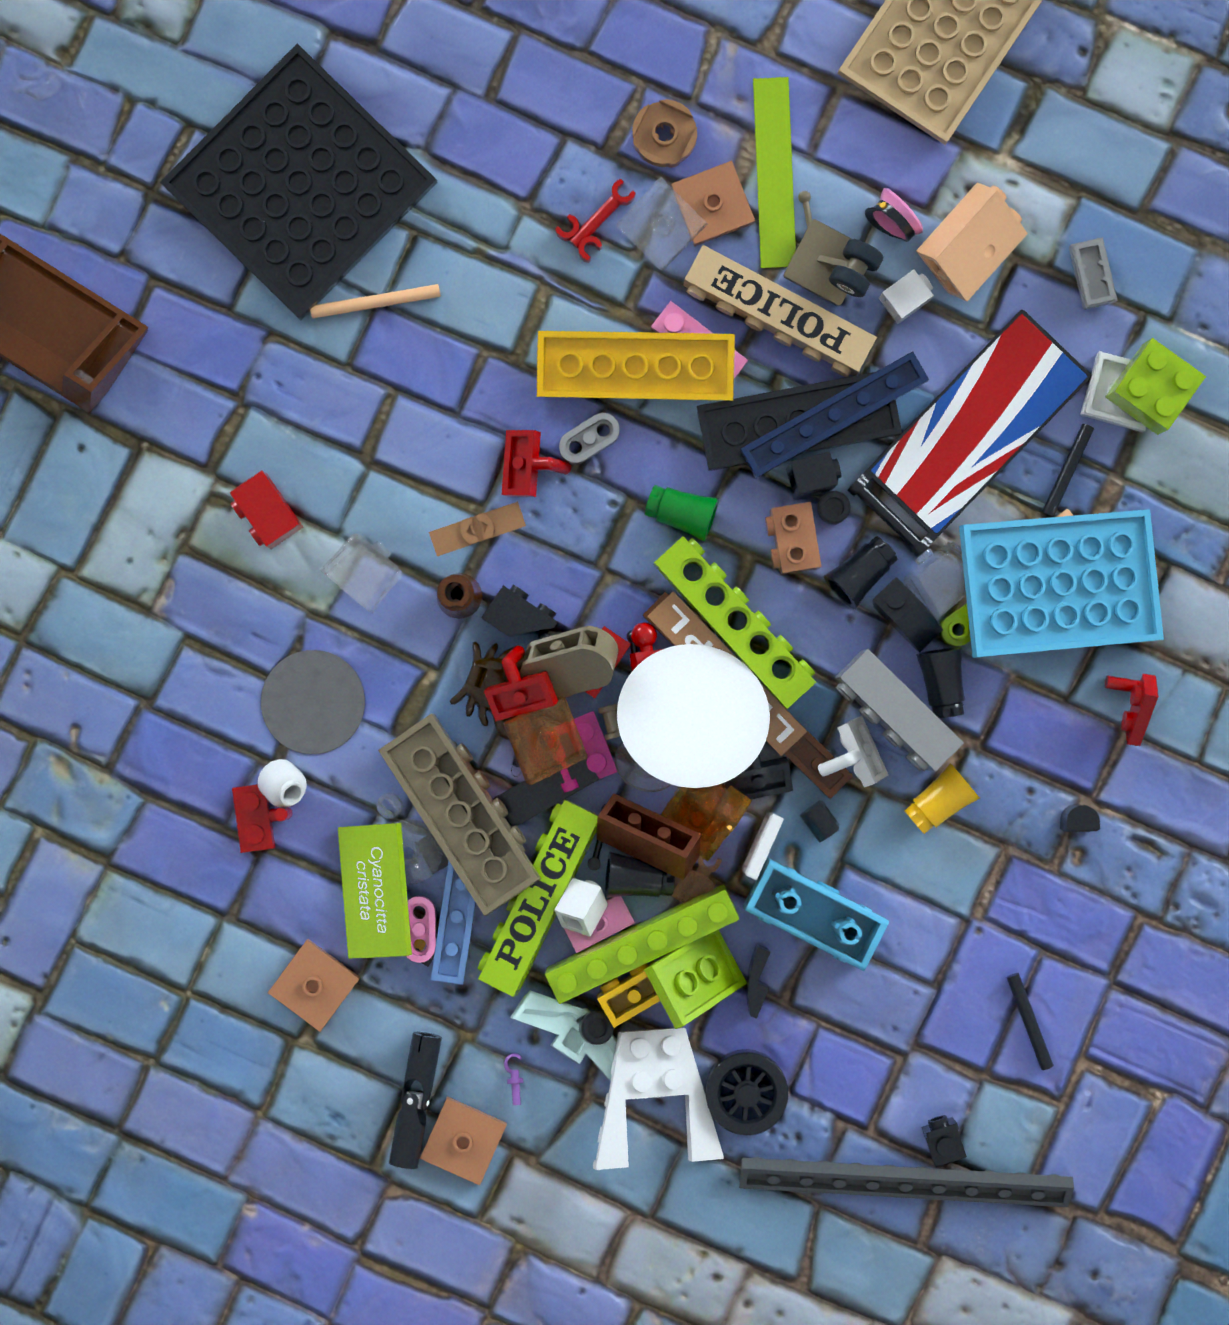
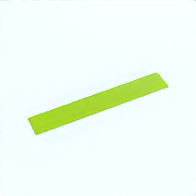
(774, 171)

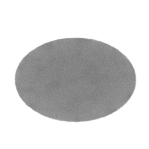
(312, 702)

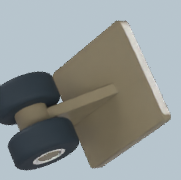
(832, 264)

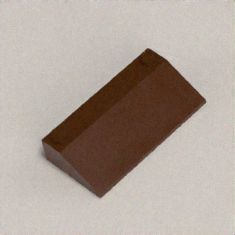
(61, 328)

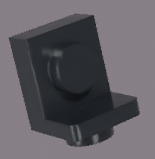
(943, 1140)

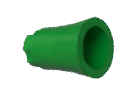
(682, 510)

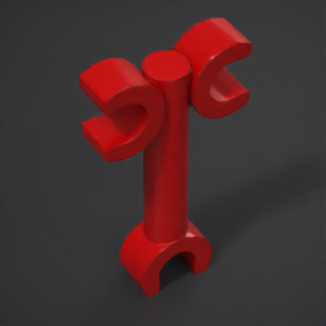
(582, 237)

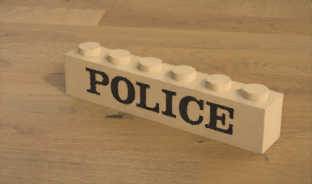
(778, 311)

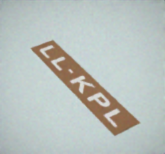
(685, 627)

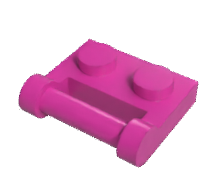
(597, 750)

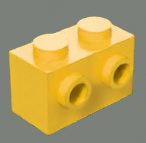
(627, 997)

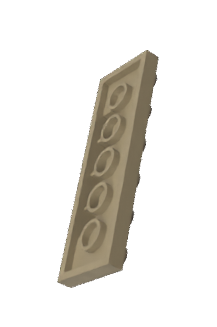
(461, 813)

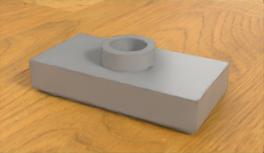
(1093, 273)

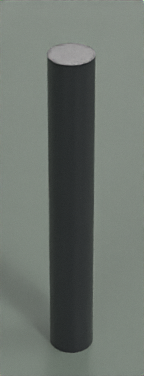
(1067, 470)
(1030, 1021)

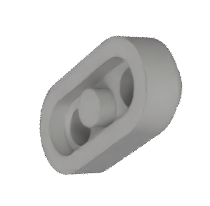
(590, 440)

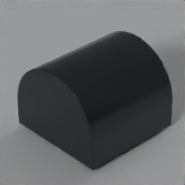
(1079, 819)
(820, 821)

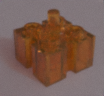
(709, 812)

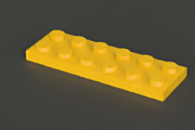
(635, 365)

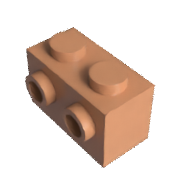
(794, 538)

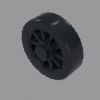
(746, 1091)

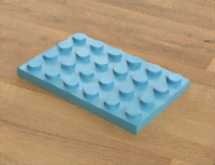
(1061, 583)

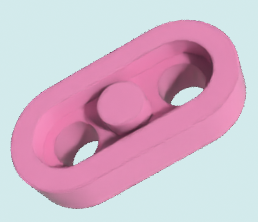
(422, 928)

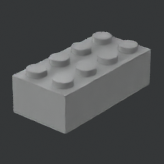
(898, 710)

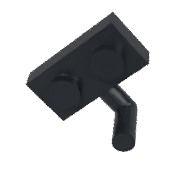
(763, 778)

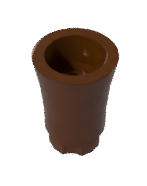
(468, 604)

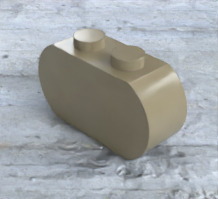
(574, 660)

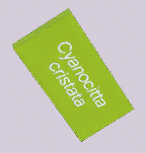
(374, 891)

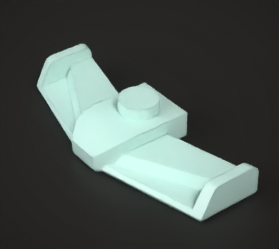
(564, 1022)

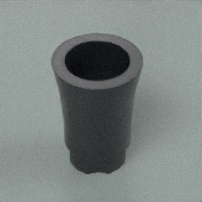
(861, 571)
(943, 680)
(635, 878)

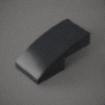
(755, 989)

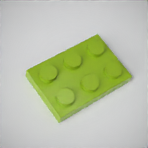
(695, 978)

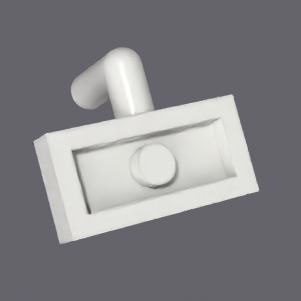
(861, 754)

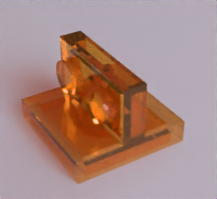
(545, 741)

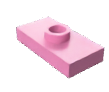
(613, 920)

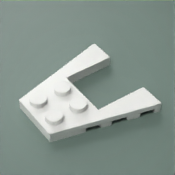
(648, 1067)

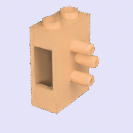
(972, 241)

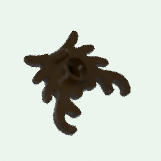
(484, 673)

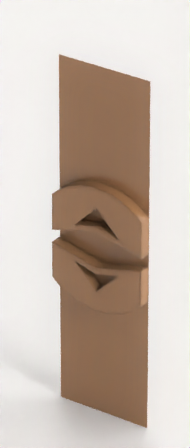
(477, 528)

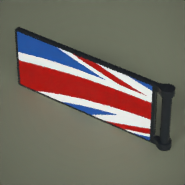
(972, 429)

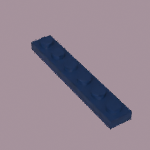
(834, 414)

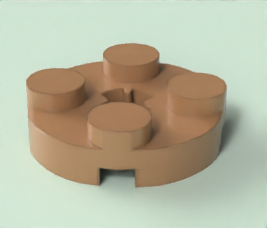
(682, 127)

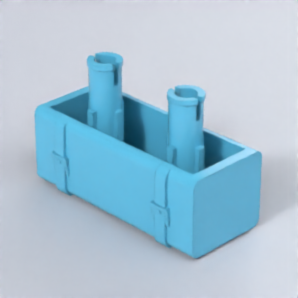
(815, 914)

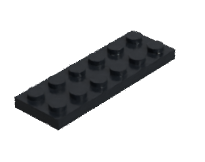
(736, 423)

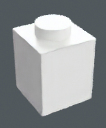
(907, 295)
(581, 906)

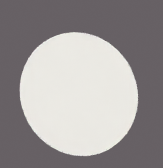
(693, 716)

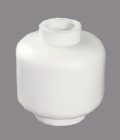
(282, 783)

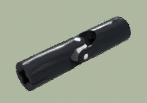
(412, 1116)

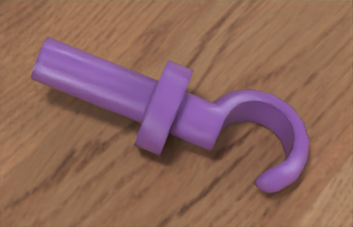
(515, 1080)

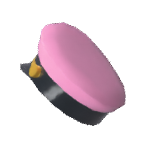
(894, 217)

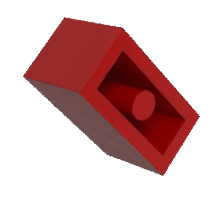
(265, 510)

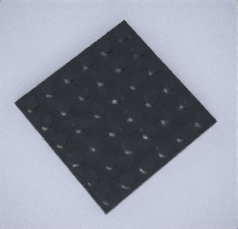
(299, 181)

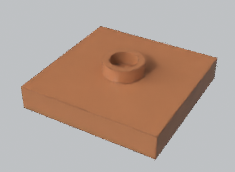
(718, 200)
(314, 985)
(463, 1140)

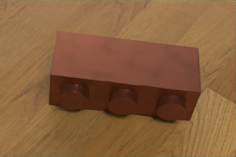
(648, 836)

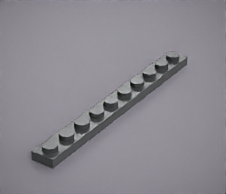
(906, 1182)

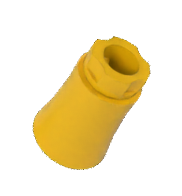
(941, 800)

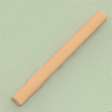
(375, 301)

